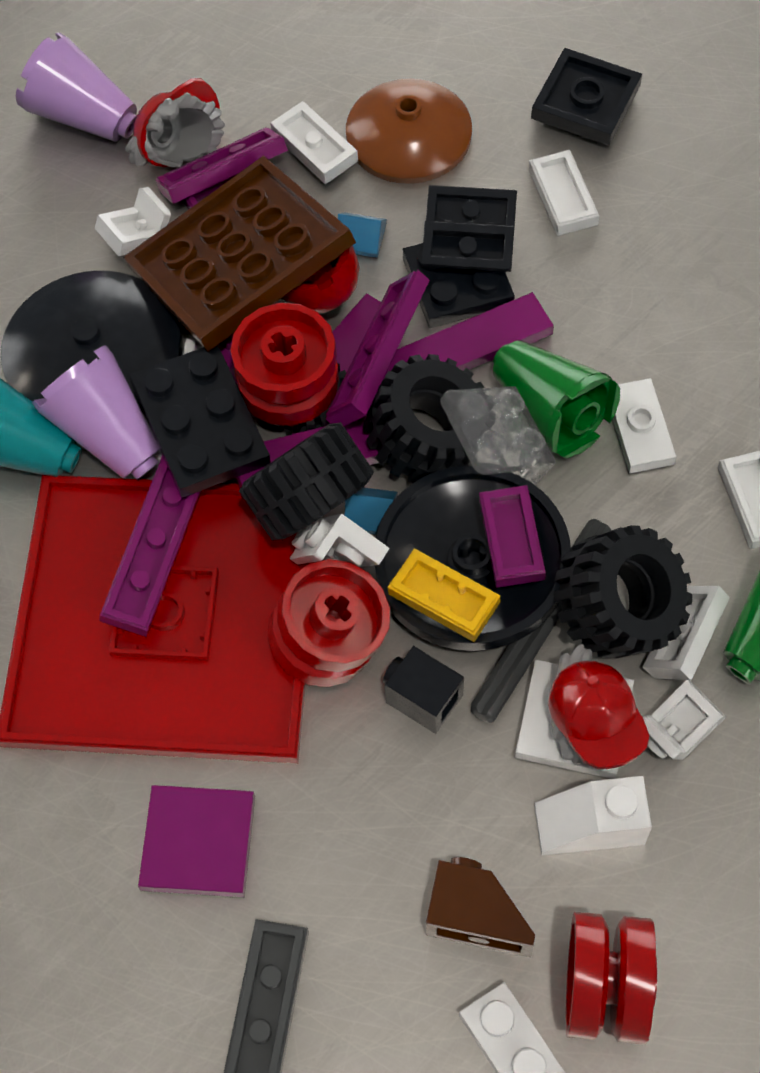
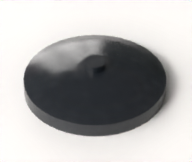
(79, 316)
(446, 523)

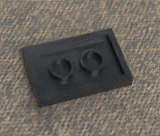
(199, 420)

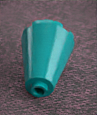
(31, 440)

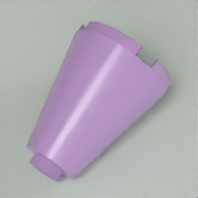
(74, 91)
(101, 415)

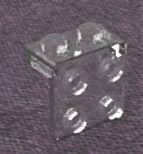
(498, 432)

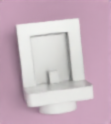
(134, 225)
(682, 722)

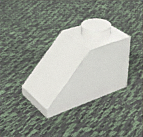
(594, 817)

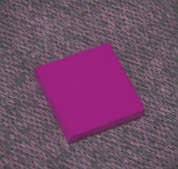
(197, 841)

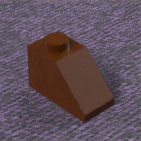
(476, 910)

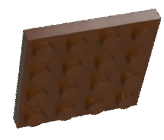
(238, 251)

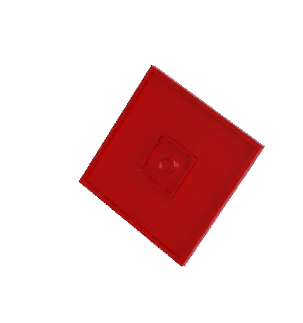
(202, 673)

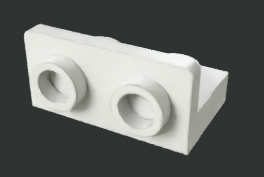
(337, 539)

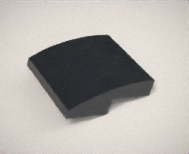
(469, 228)

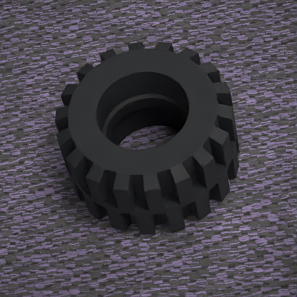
(397, 432)
(306, 482)
(654, 588)

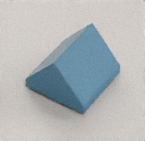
(366, 231)
(368, 507)

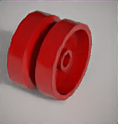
(285, 363)
(328, 623)
(614, 978)

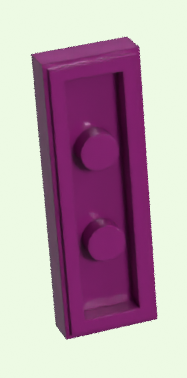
(220, 164)

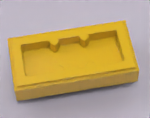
(444, 595)

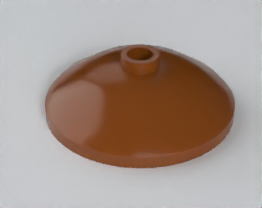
(409, 130)

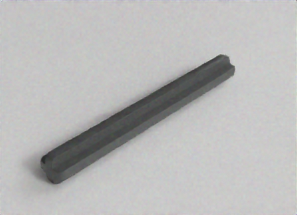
(520, 654)

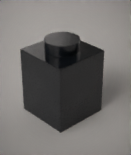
(423, 688)

